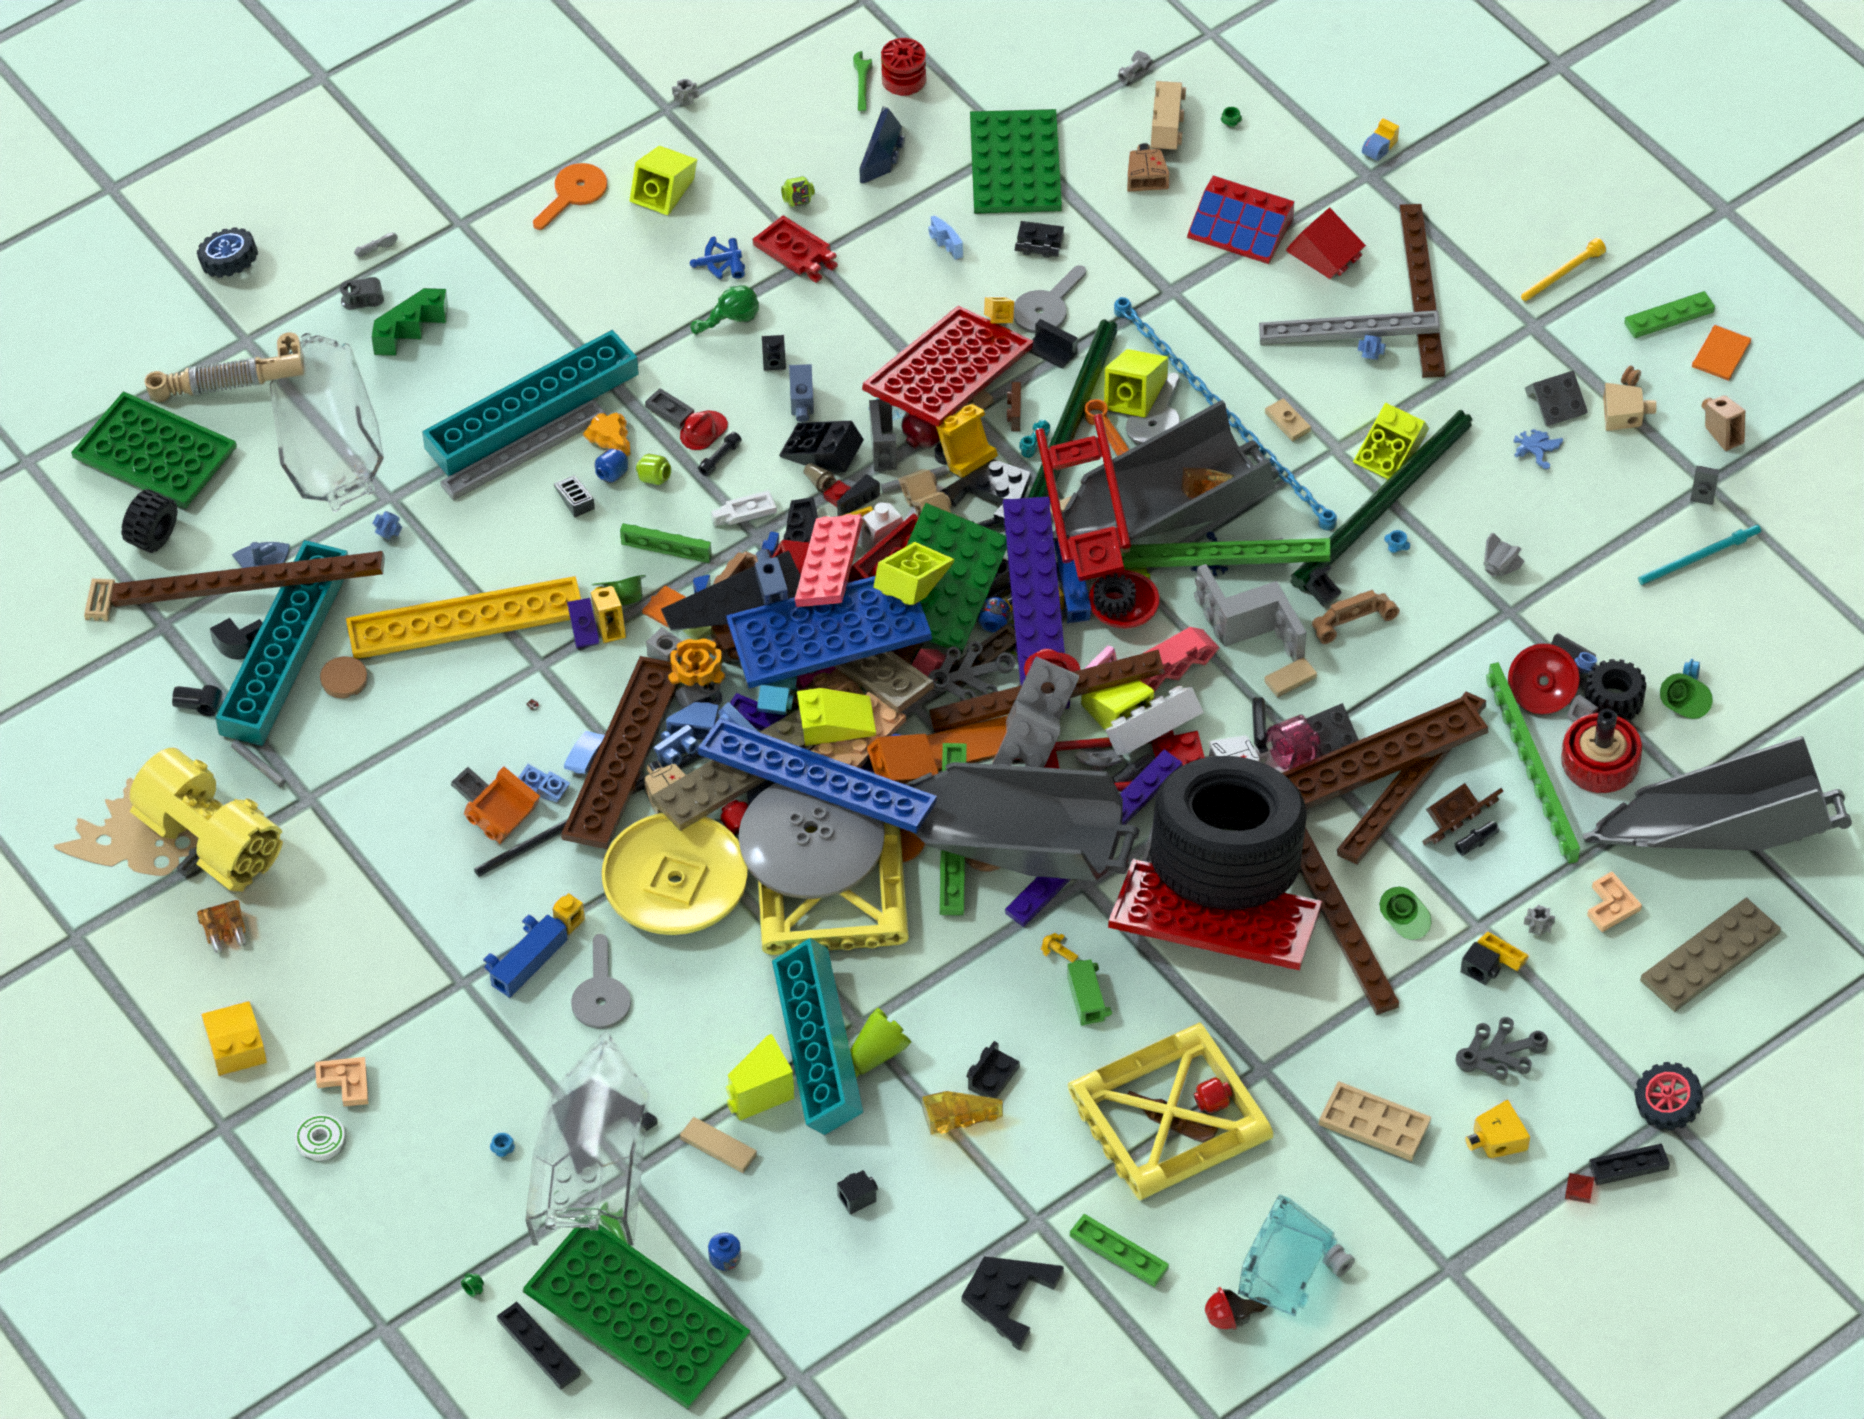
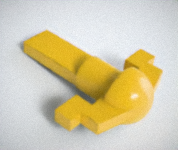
(1050, 942)

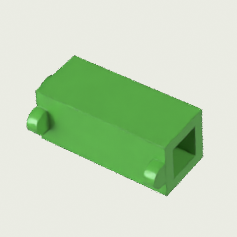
(1086, 992)

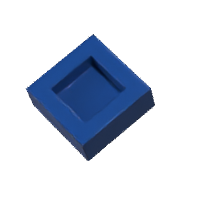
(772, 542)

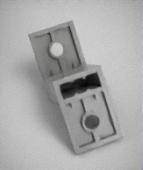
(1250, 613)
(1036, 716)

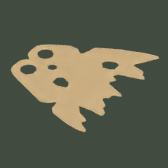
(129, 840)

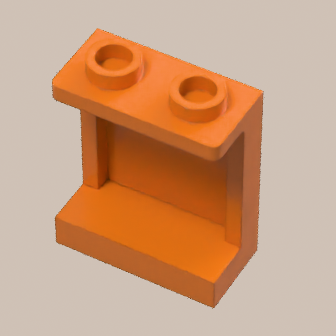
(902, 757)
(502, 806)

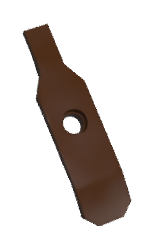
(1190, 1129)

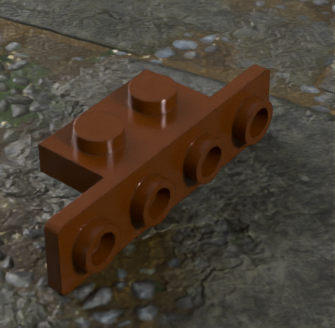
(1455, 807)

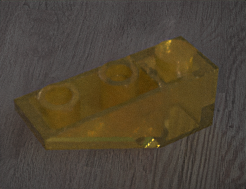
(955, 1110)

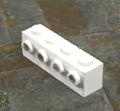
(1154, 720)

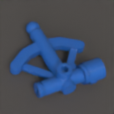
(731, 256)

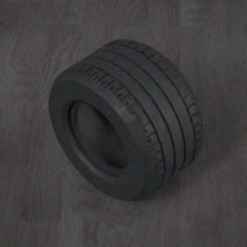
(1222, 865)

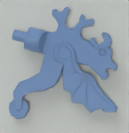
(1535, 445)

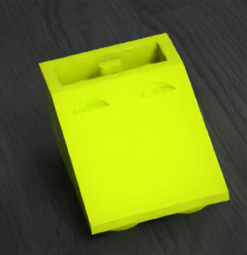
(1391, 441)

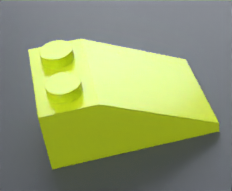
(911, 573)
(834, 716)

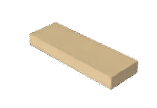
(718, 1144)

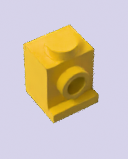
(999, 309)
(566, 908)

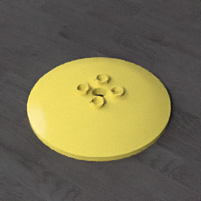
(655, 850)

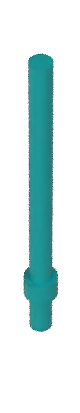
(1737, 537)

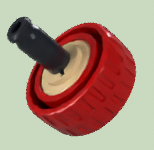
(1601, 752)

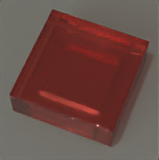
(1579, 1188)

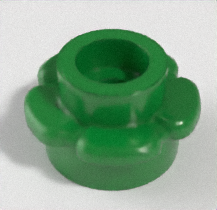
(1231, 116)
(472, 1284)

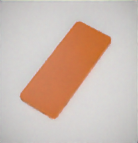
(981, 739)

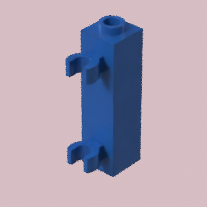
(1076, 597)
(528, 955)

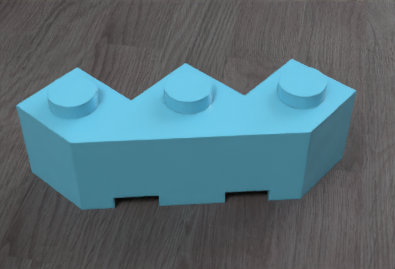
(777, 696)

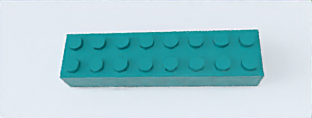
(817, 1037)

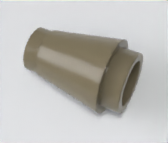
(819, 477)

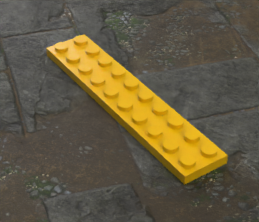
(461, 617)

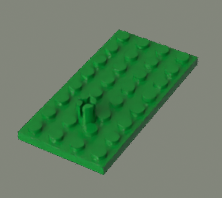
(637, 1312)

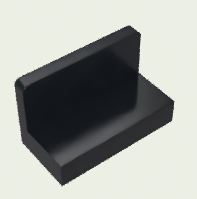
(1053, 344)

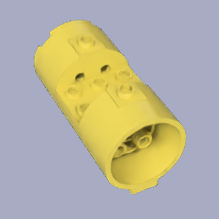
(178, 795)

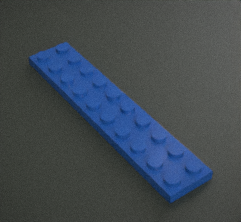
(817, 775)

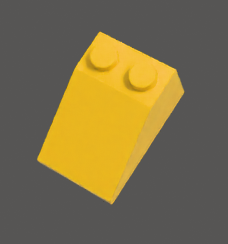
(234, 1038)

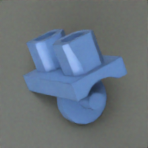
(674, 745)

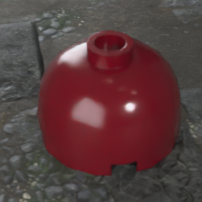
(919, 432)

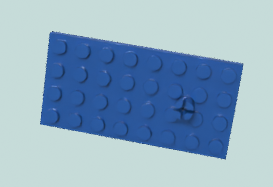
(791, 640)

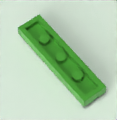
(1669, 314)
(666, 543)
(1119, 1250)

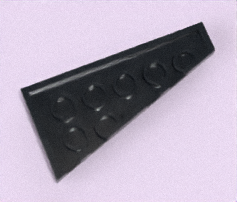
(726, 597)

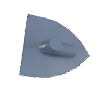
(262, 554)

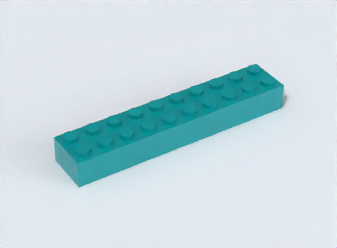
(530, 402)
(277, 653)

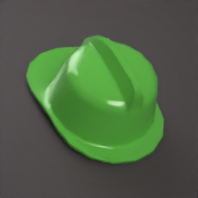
(627, 590)
(1686, 695)
(1405, 912)

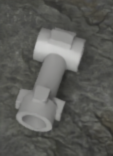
(1139, 59)

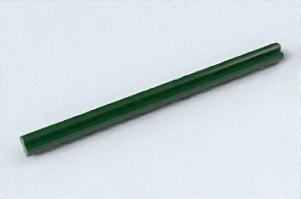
(1079, 397)
(1387, 494)

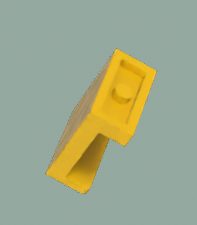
(965, 441)

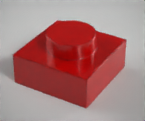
(835, 492)

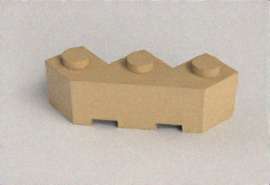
(1167, 115)
(920, 488)

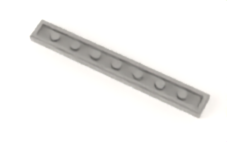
(1349, 327)
(521, 450)

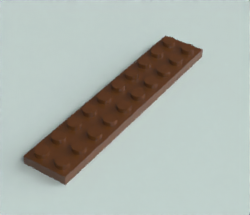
(1387, 751)
(621, 755)

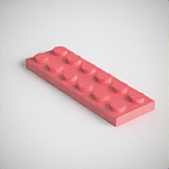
(828, 560)

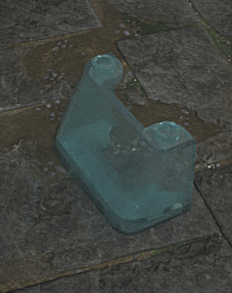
(1284, 1257)

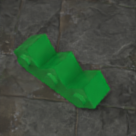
(407, 319)

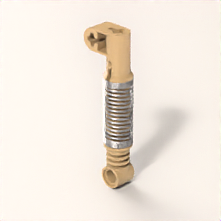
(229, 374)

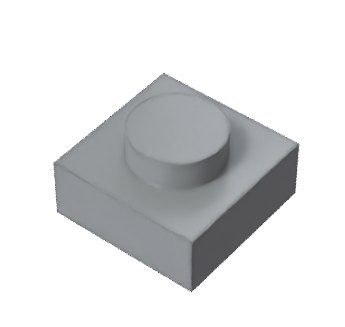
(1581, 707)

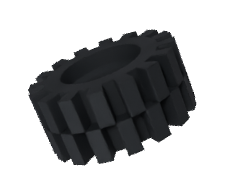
(1114, 606)

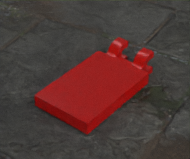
(795, 248)

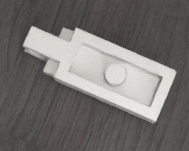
(744, 509)

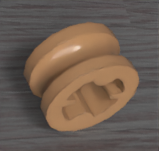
(1631, 376)

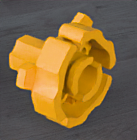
(696, 663)

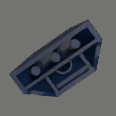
(882, 148)

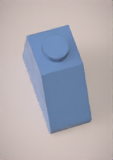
(698, 716)

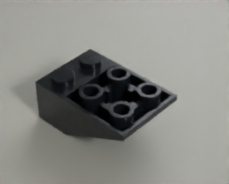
(824, 444)

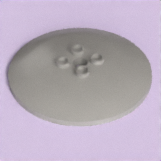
(803, 862)

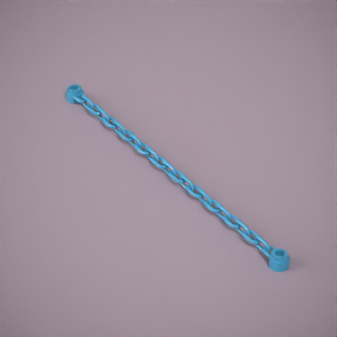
(1123, 309)

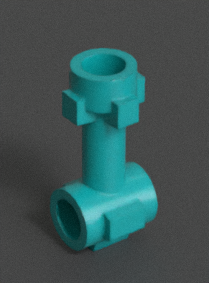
(1028, 443)

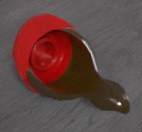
(1229, 1310)

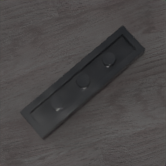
(538, 1345)

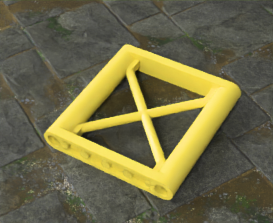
(892, 921)
(1155, 1177)

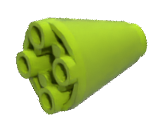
(877, 1042)

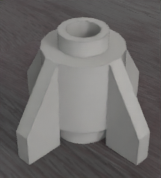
(1501, 558)

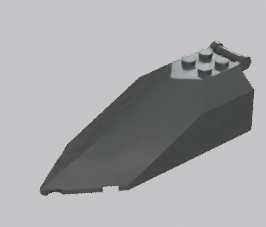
(1152, 480)
(1730, 805)
(1028, 819)

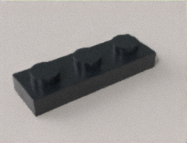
(1629, 1164)

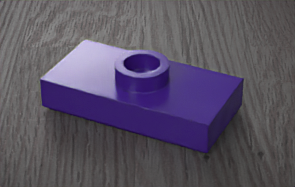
(583, 623)

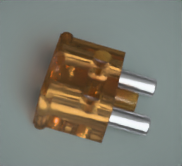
(222, 923)

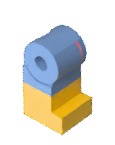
(1381, 140)

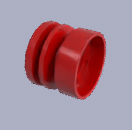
(903, 66)

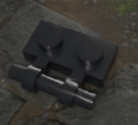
(1039, 239)

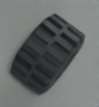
(149, 521)
(1621, 677)

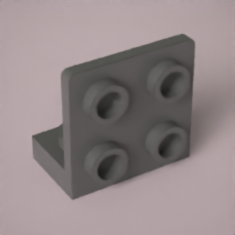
(1558, 398)
(1333, 729)

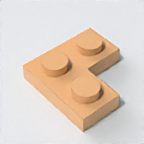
(1616, 905)
(347, 1073)

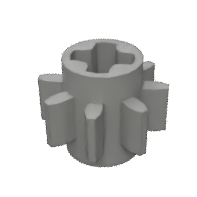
(685, 92)
(1539, 920)

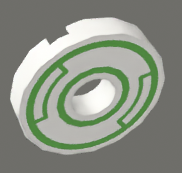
(317, 1125)

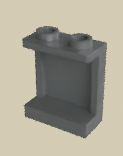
(882, 444)

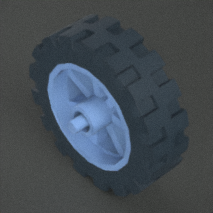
(227, 252)

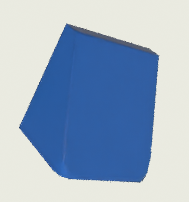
(701, 583)

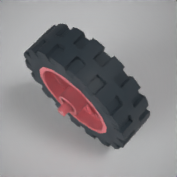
(1675, 1117)

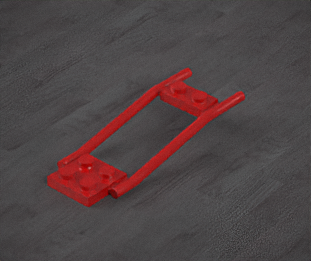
(1096, 551)
(1183, 746)

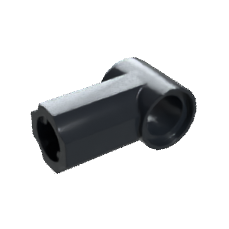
(203, 700)

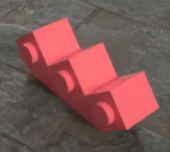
(1179, 652)

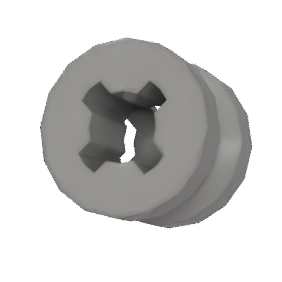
(1338, 1260)

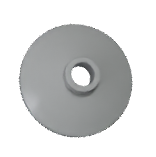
(1098, 758)

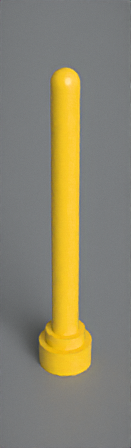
(1594, 249)

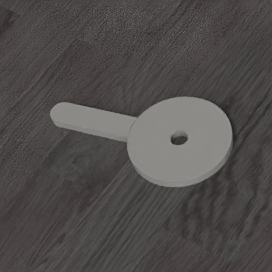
(1049, 302)
(1161, 414)
(600, 988)

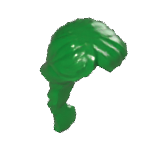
(735, 303)

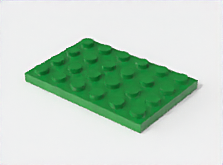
(1015, 161)
(154, 449)
(960, 593)

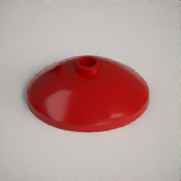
(1145, 606)
(1540, 662)

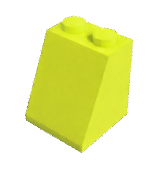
(662, 179)
(1134, 382)
(1116, 702)
(760, 1080)

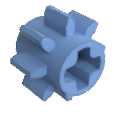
(1371, 347)
(387, 525)

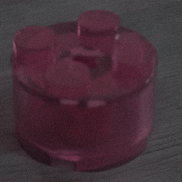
(1293, 742)

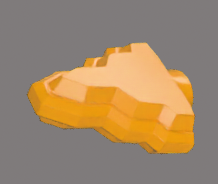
(609, 432)

